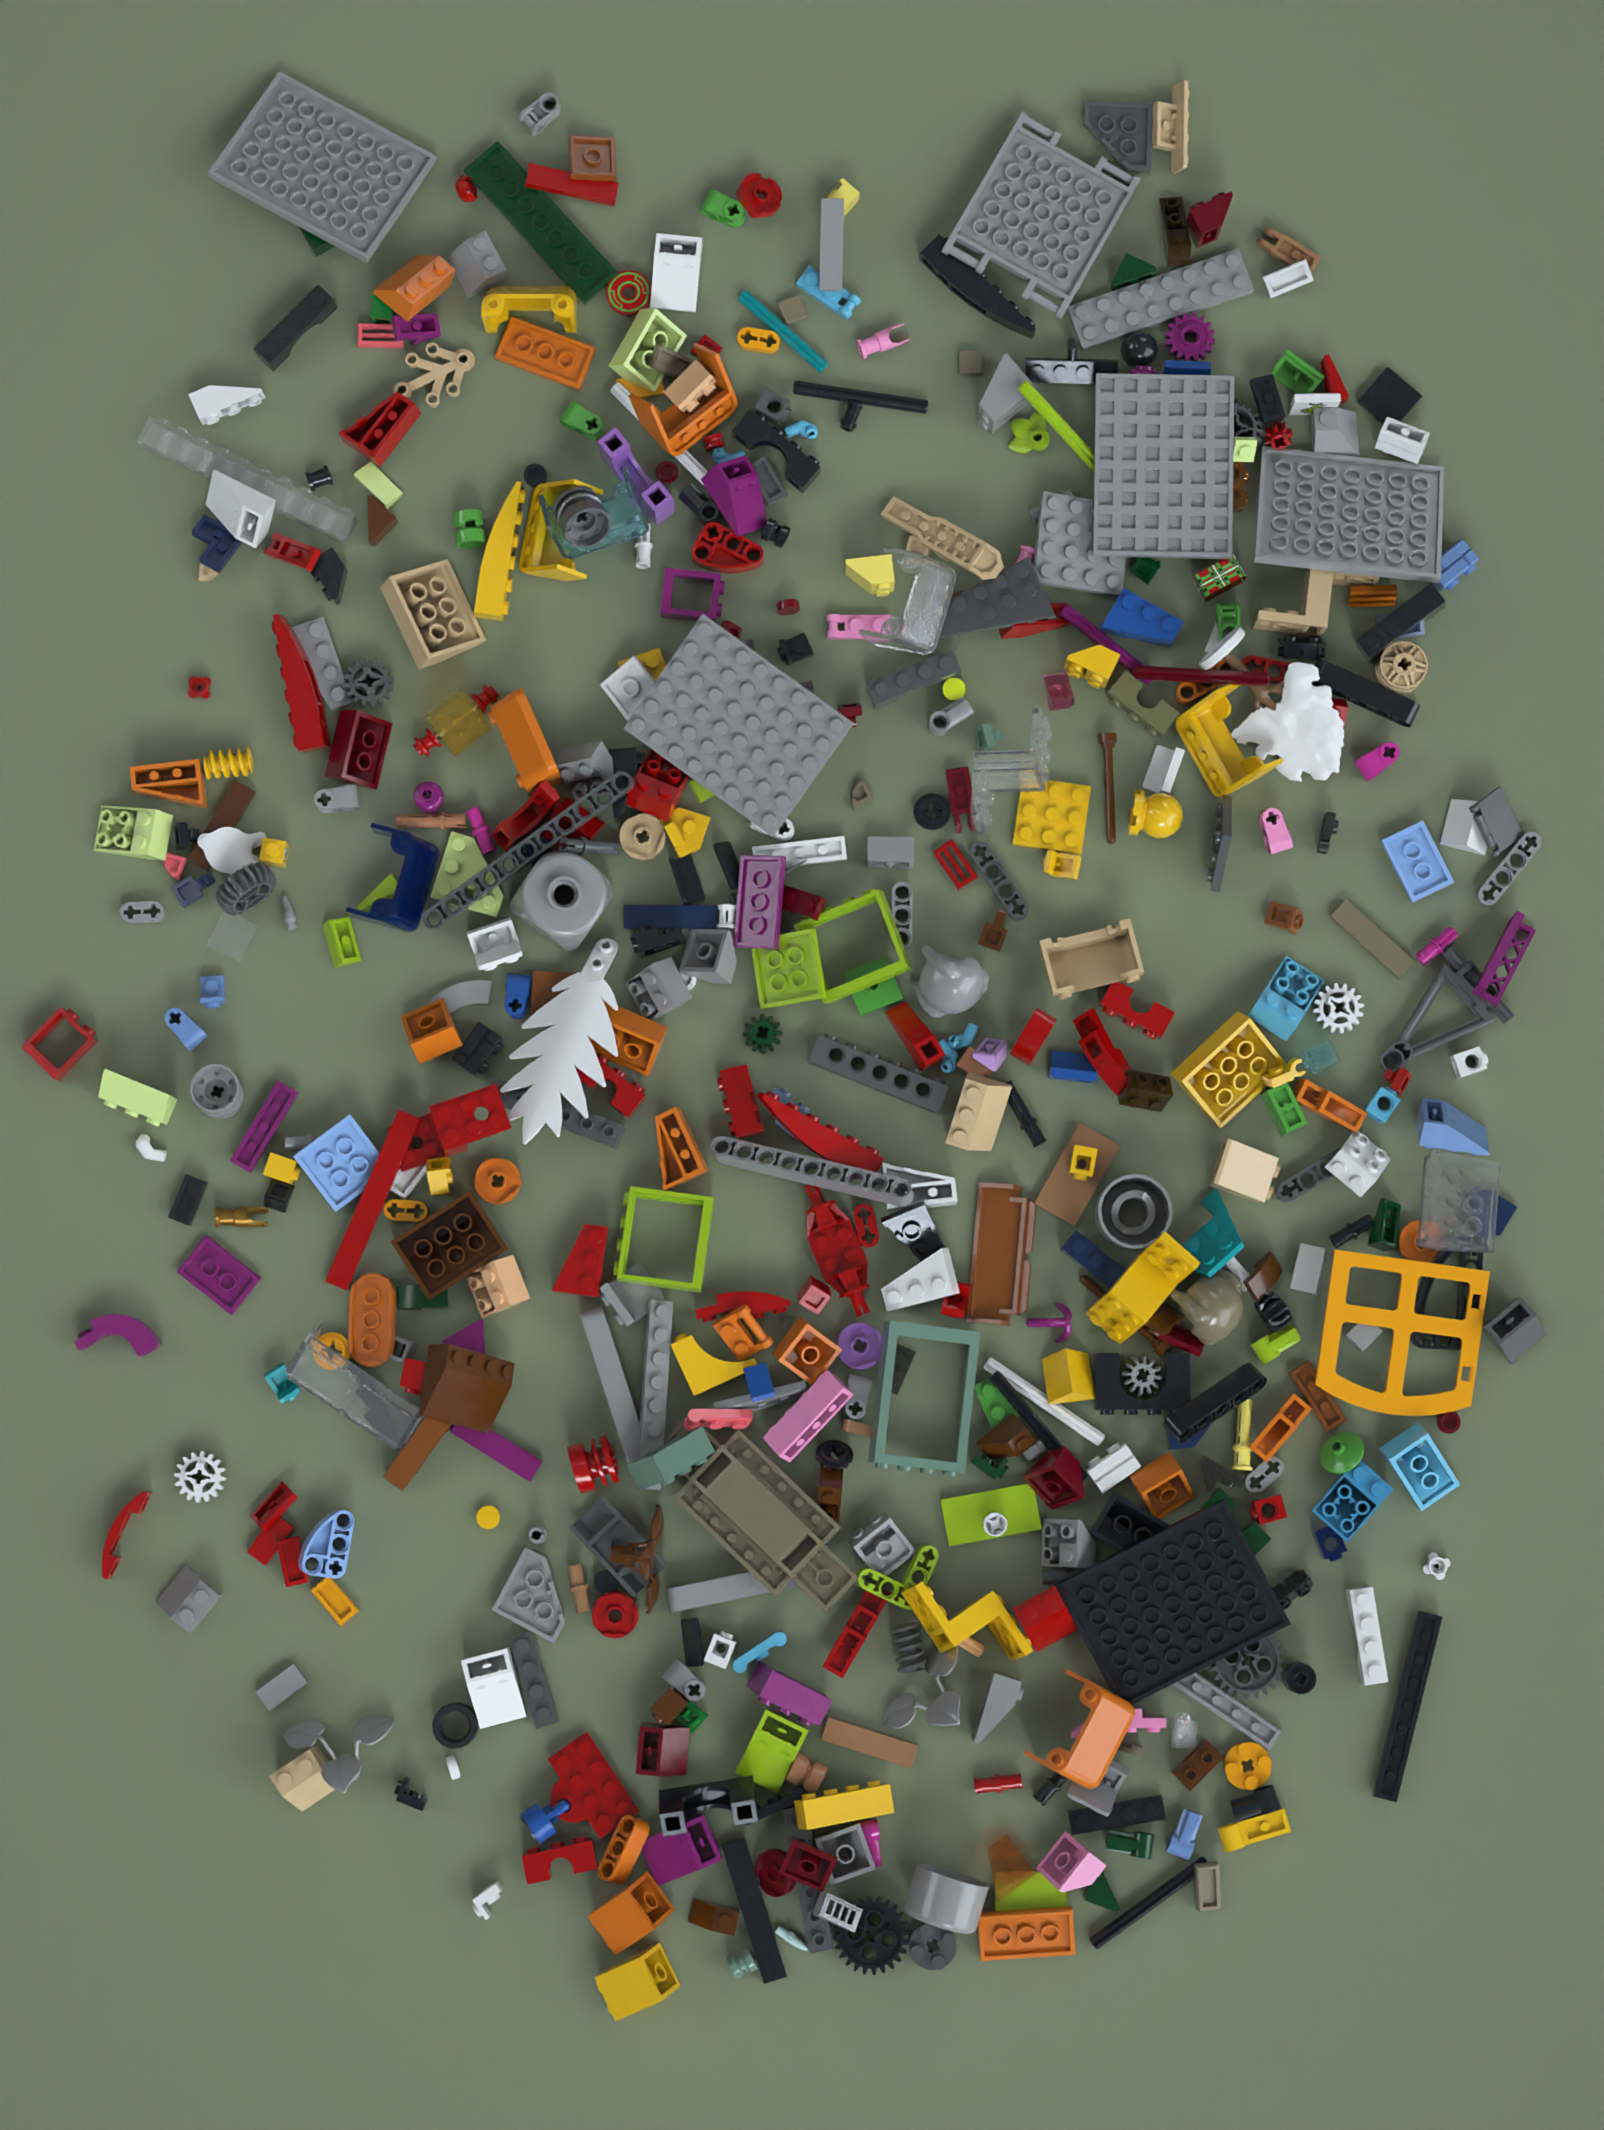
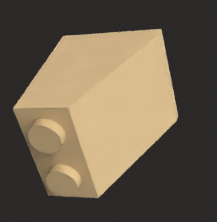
(1244, 1171)
(302, 1780)

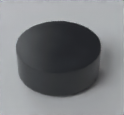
(535, 475)
(605, 1581)

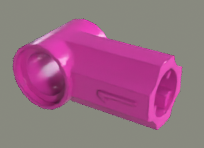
(871, 1833)

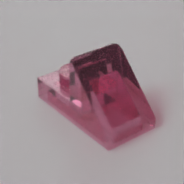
(1058, 691)

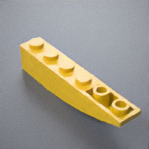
(499, 559)

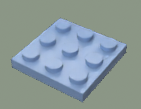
(339, 1161)

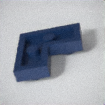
(221, 543)

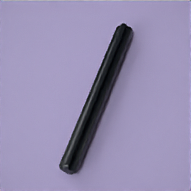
(860, 396)
(1027, 1413)
(1145, 1905)

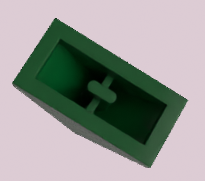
(1132, 271)
(1101, 1894)

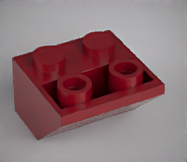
(1207, 218)
(662, 1749)

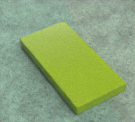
(965, 1513)

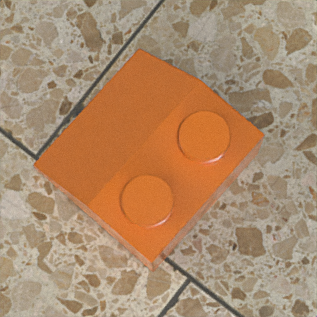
(431, 1031)
(806, 1351)
(1162, 1486)

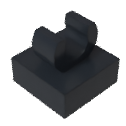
(184, 836)

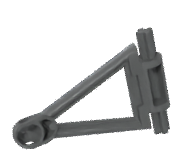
(1462, 985)

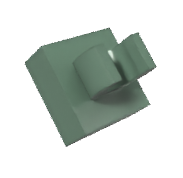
(986, 738)

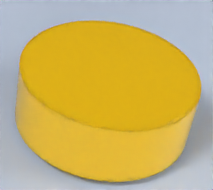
(488, 1517)

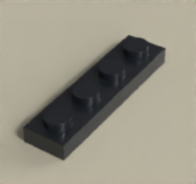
(1122, 1814)

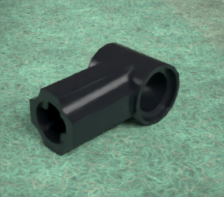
(699, 504)
(1262, 1800)

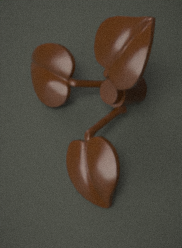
(627, 1555)

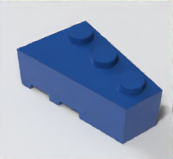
(1141, 620)

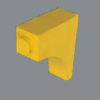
(702, 1369)

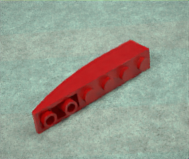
(301, 690)
(821, 1139)

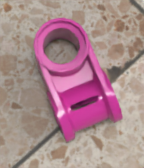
(1375, 762)

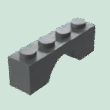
(900, 683)

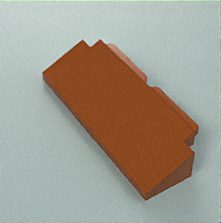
(999, 1254)

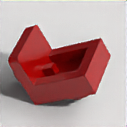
(956, 1305)

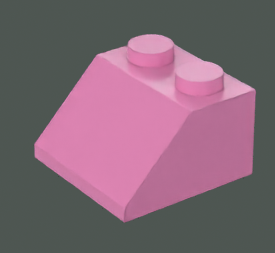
(1070, 1864)

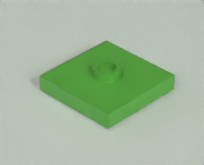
(878, 995)

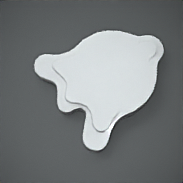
(230, 848)

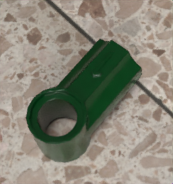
(1136, 1844)

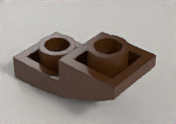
(1264, 1277)
(1164, 1320)

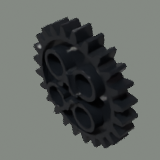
(884, 1952)

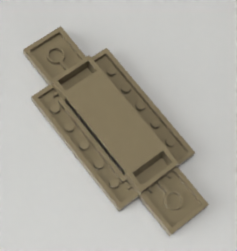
(769, 1513)

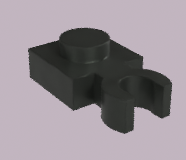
(1328, 828)

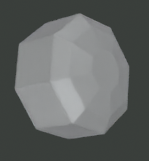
(1034, 1450)

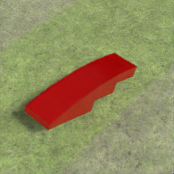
(855, 1633)

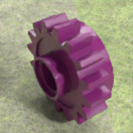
(1189, 326)

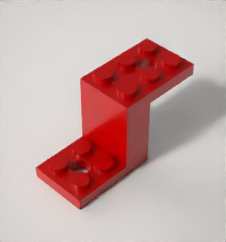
(454, 1126)

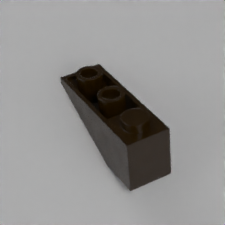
(1175, 231)

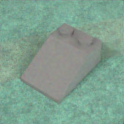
(997, 1702)

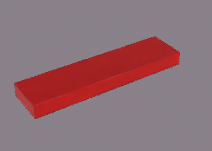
(559, 182)

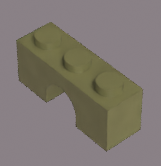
(1155, 719)

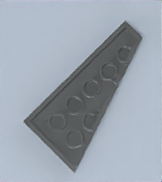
(998, 602)

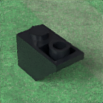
(331, 573)

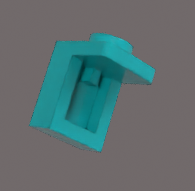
(281, 1385)

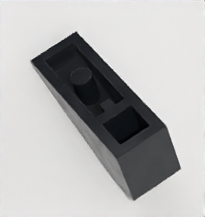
(628, 761)

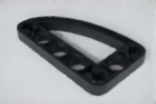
(1424, 1291)

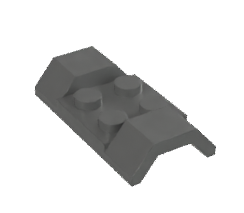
(603, 1527)

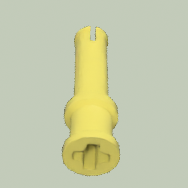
(1241, 1448)

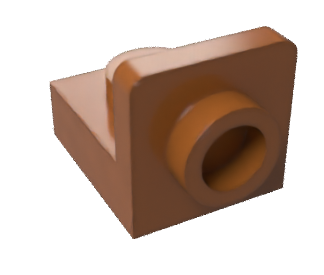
(1284, 917)

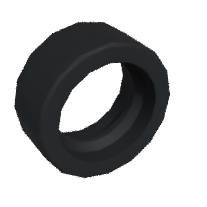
(437, 1725)

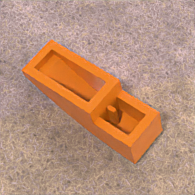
(1329, 1105)
(1280, 1427)

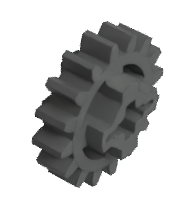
(377, 681)

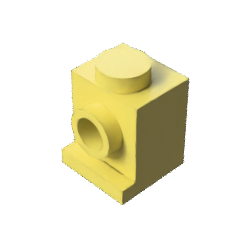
(845, 192)

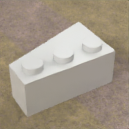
(927, 1187)
(923, 1283)

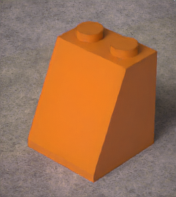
(631, 1913)

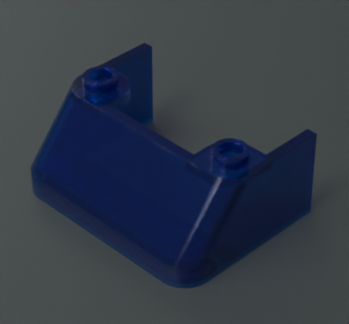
(413, 886)

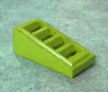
(384, 890)

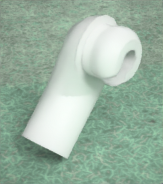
(147, 1151)

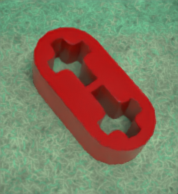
(860, 1227)

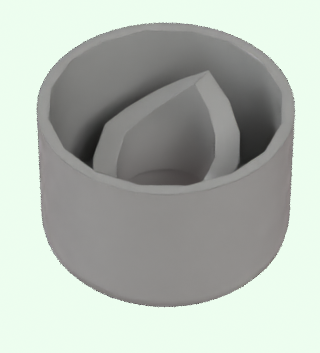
(1144, 1190)
(945, 1898)

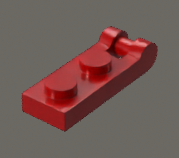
(292, 552)

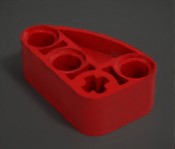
(720, 557)
(1033, 1036)

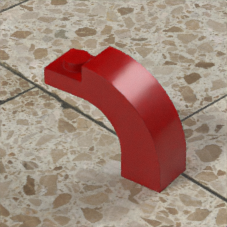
(528, 817)

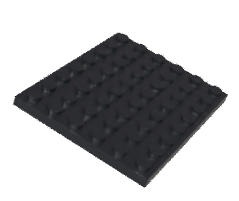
(1173, 1603)

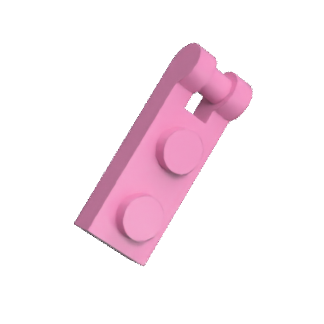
(853, 624)

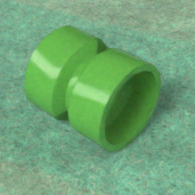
(469, 528)

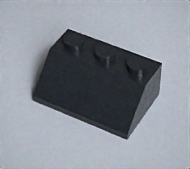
(1124, 1523)

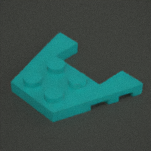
(1216, 1240)

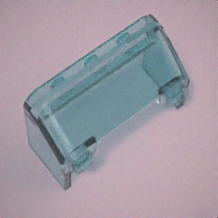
(625, 514)

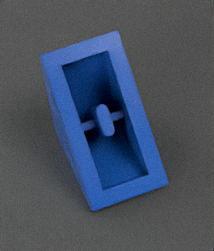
(758, 1382)

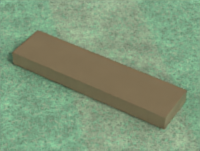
(1372, 939)

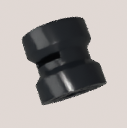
(775, 533)

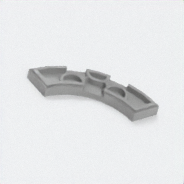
(465, 994)

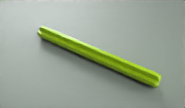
(1057, 423)

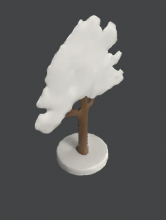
(1299, 728)

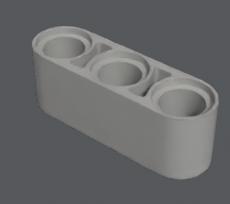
(903, 905)

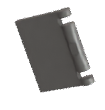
(1496, 821)

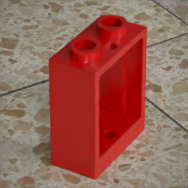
(30, 1046)

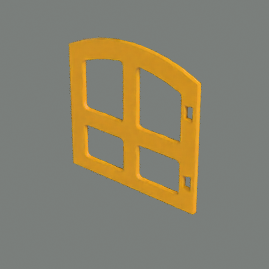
(1402, 1322)

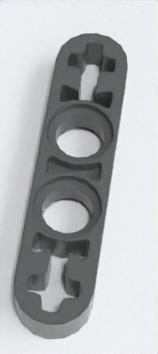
(1001, 879)
(1316, 1173)

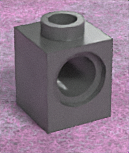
(769, 398)

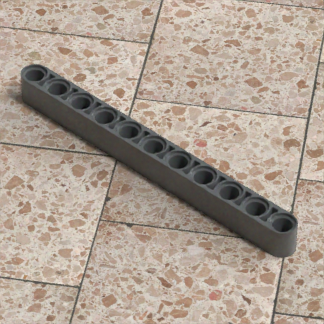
(520, 859)

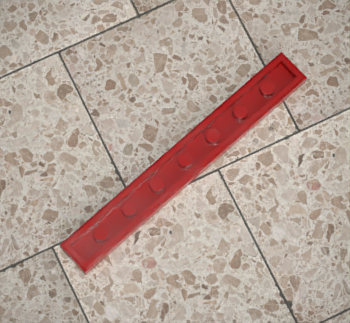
(372, 1199)

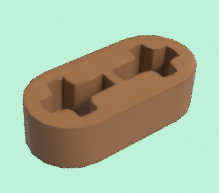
(856, 1428)

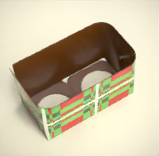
(1219, 578)

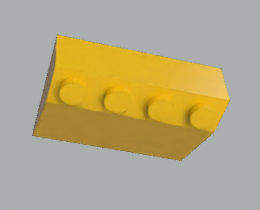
(1228, 1069)

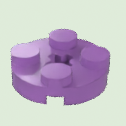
(865, 1333)

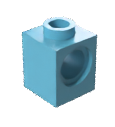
(1375, 1112)

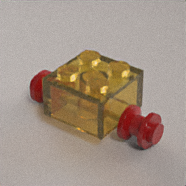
(457, 721)

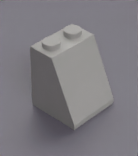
(1002, 396)

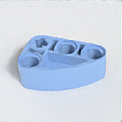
(320, 1547)

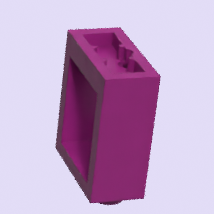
(690, 615)

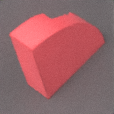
(175, 865)

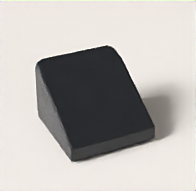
(278, 1195)

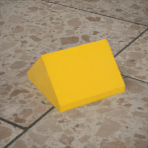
(1068, 1377)

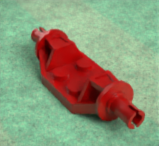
(837, 1249)

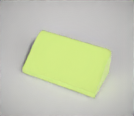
(378, 484)

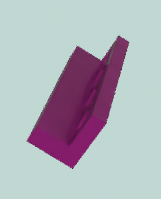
(1499, 954)

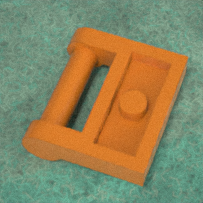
(738, 1337)

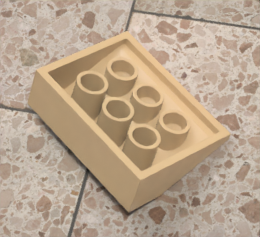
(432, 613)

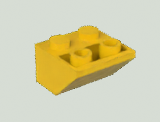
(1092, 664)

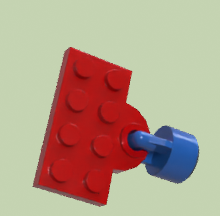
(583, 1792)

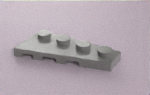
(324, 661)

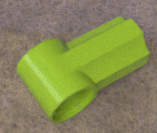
(1271, 1345)

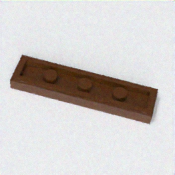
(227, 815)

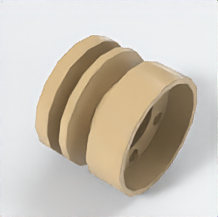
(1393, 677)

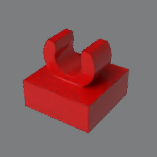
(1398, 1080)

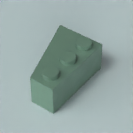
(671, 1459)

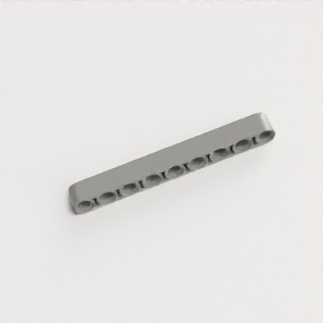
(819, 1178)

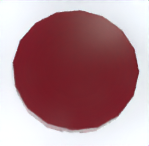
(768, 1870)

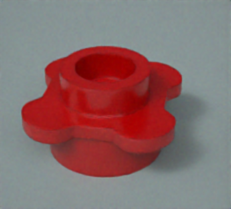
(199, 681)

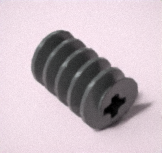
(907, 1648)

